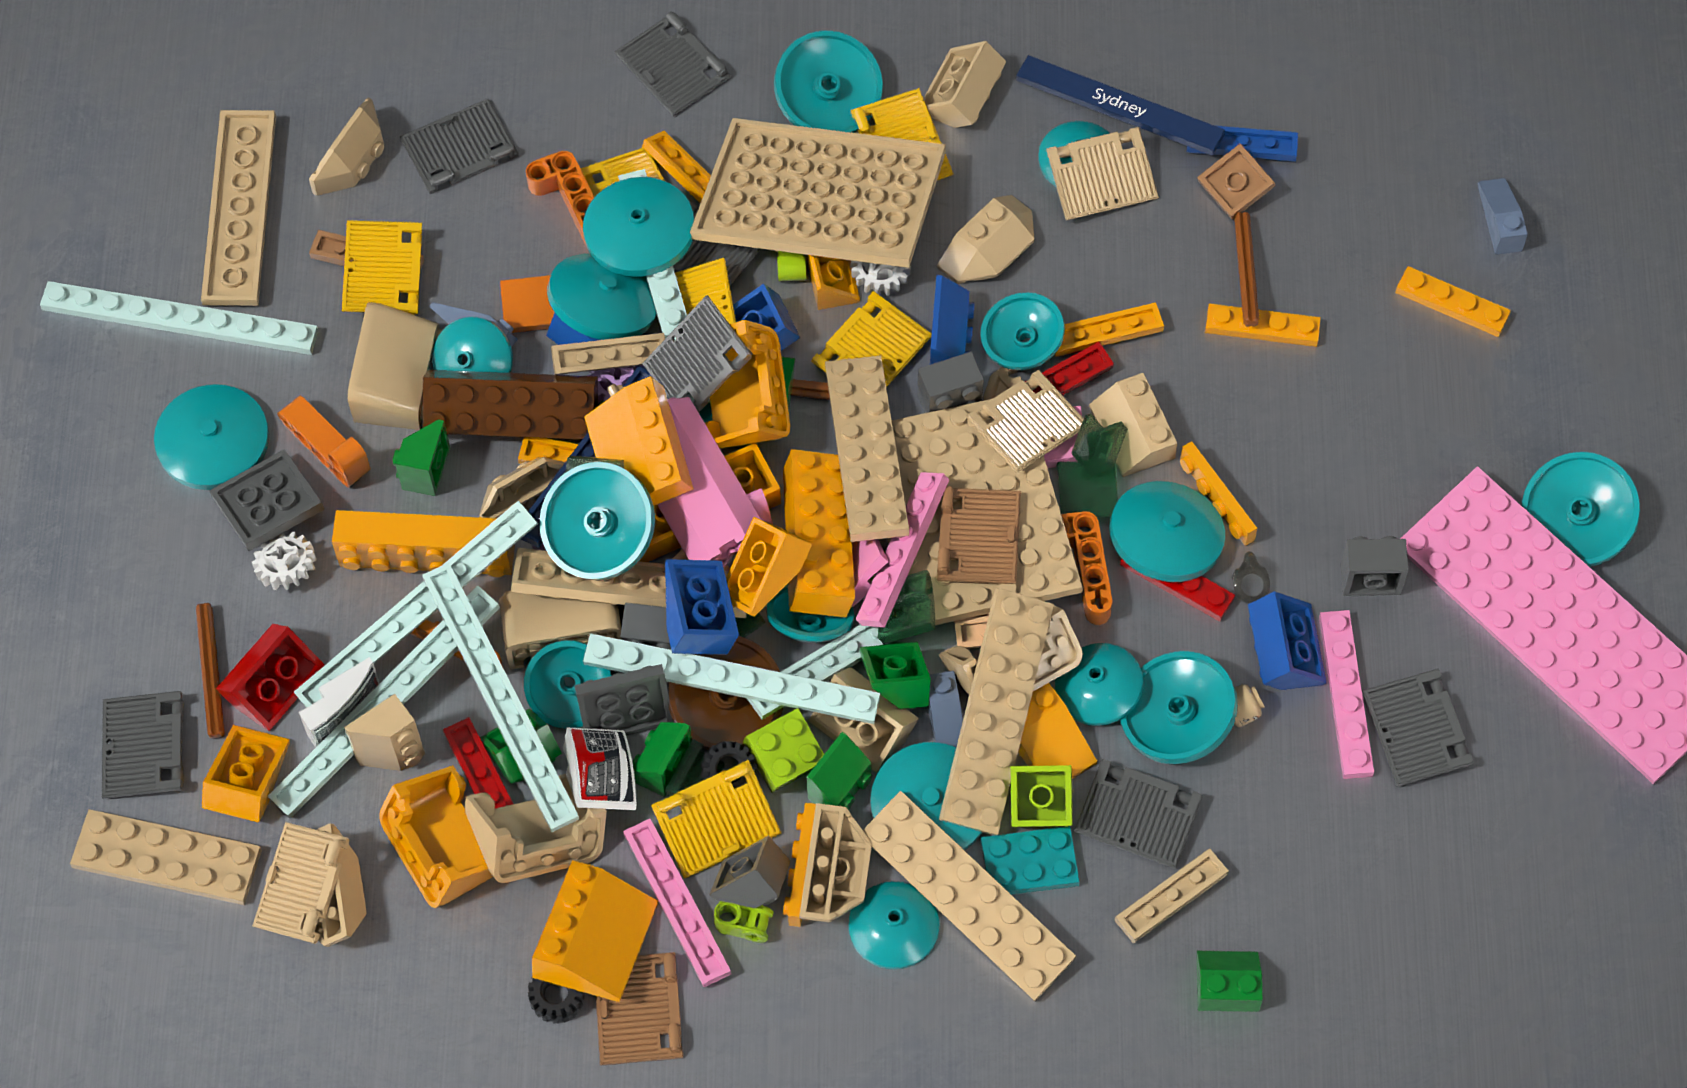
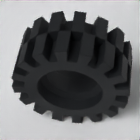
(724, 749)
(553, 1011)

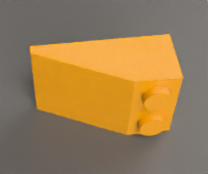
(764, 565)
(1053, 735)
(244, 773)

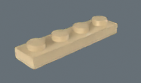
(604, 353)
(1171, 895)

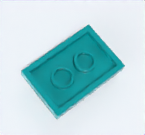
(1031, 860)

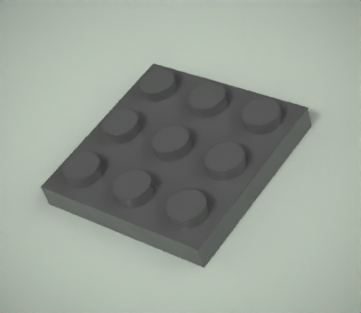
(266, 500)
(625, 701)

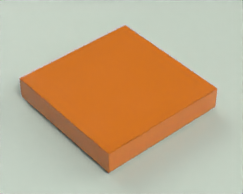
(526, 303)

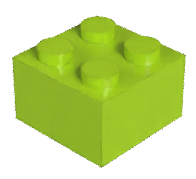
(784, 750)
(1041, 796)

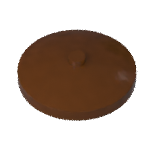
(717, 715)

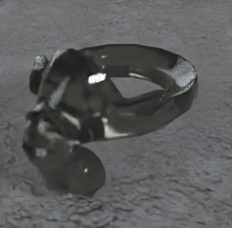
(1250, 566)

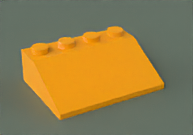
(641, 431)
(593, 933)

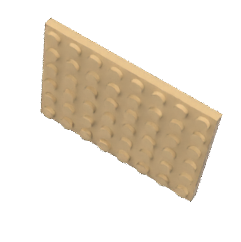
(819, 192)
(948, 445)

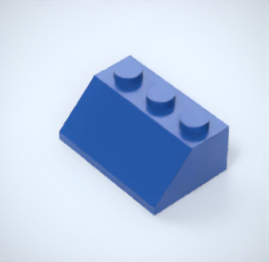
(950, 320)
(1286, 642)

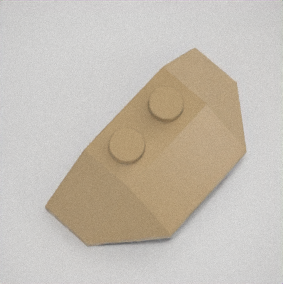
(350, 153)
(989, 241)
(520, 485)
(835, 865)
(347, 902)

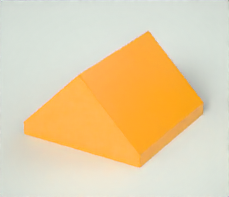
(832, 282)

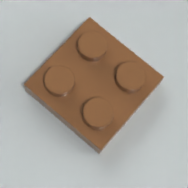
(1236, 181)

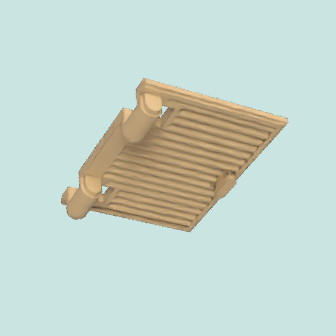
(1102, 173)
(1027, 421)
(301, 884)

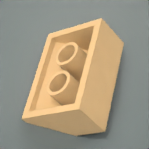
(963, 84)
(1148, 433)
(386, 737)
(875, 740)

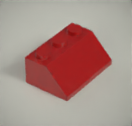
(268, 675)

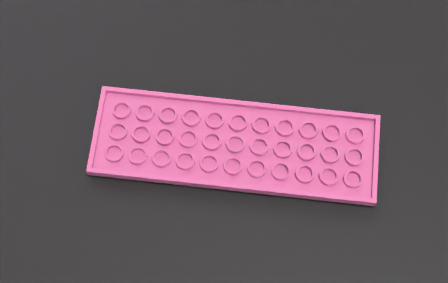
(1558, 620)

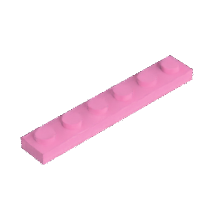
(902, 551)
(1346, 694)
(677, 903)

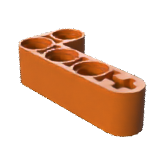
(563, 180)
(340, 456)
(1090, 567)

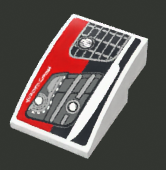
(338, 700)
(600, 768)

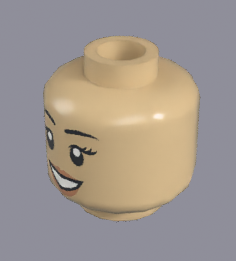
(1248, 705)

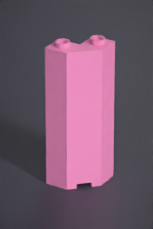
(717, 512)

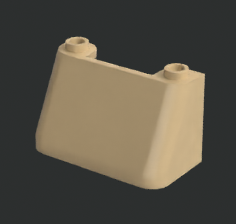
(390, 367)
(539, 620)
(1059, 654)
(520, 843)

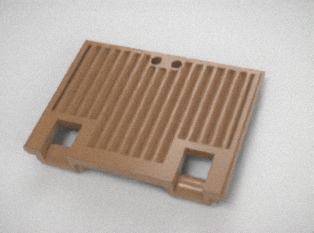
(979, 536)
(643, 1014)

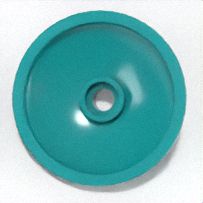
(1063, 135)
(1021, 318)
(479, 340)
(805, 626)
(546, 684)
(1101, 698)
(899, 942)

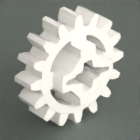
(880, 276)
(284, 561)

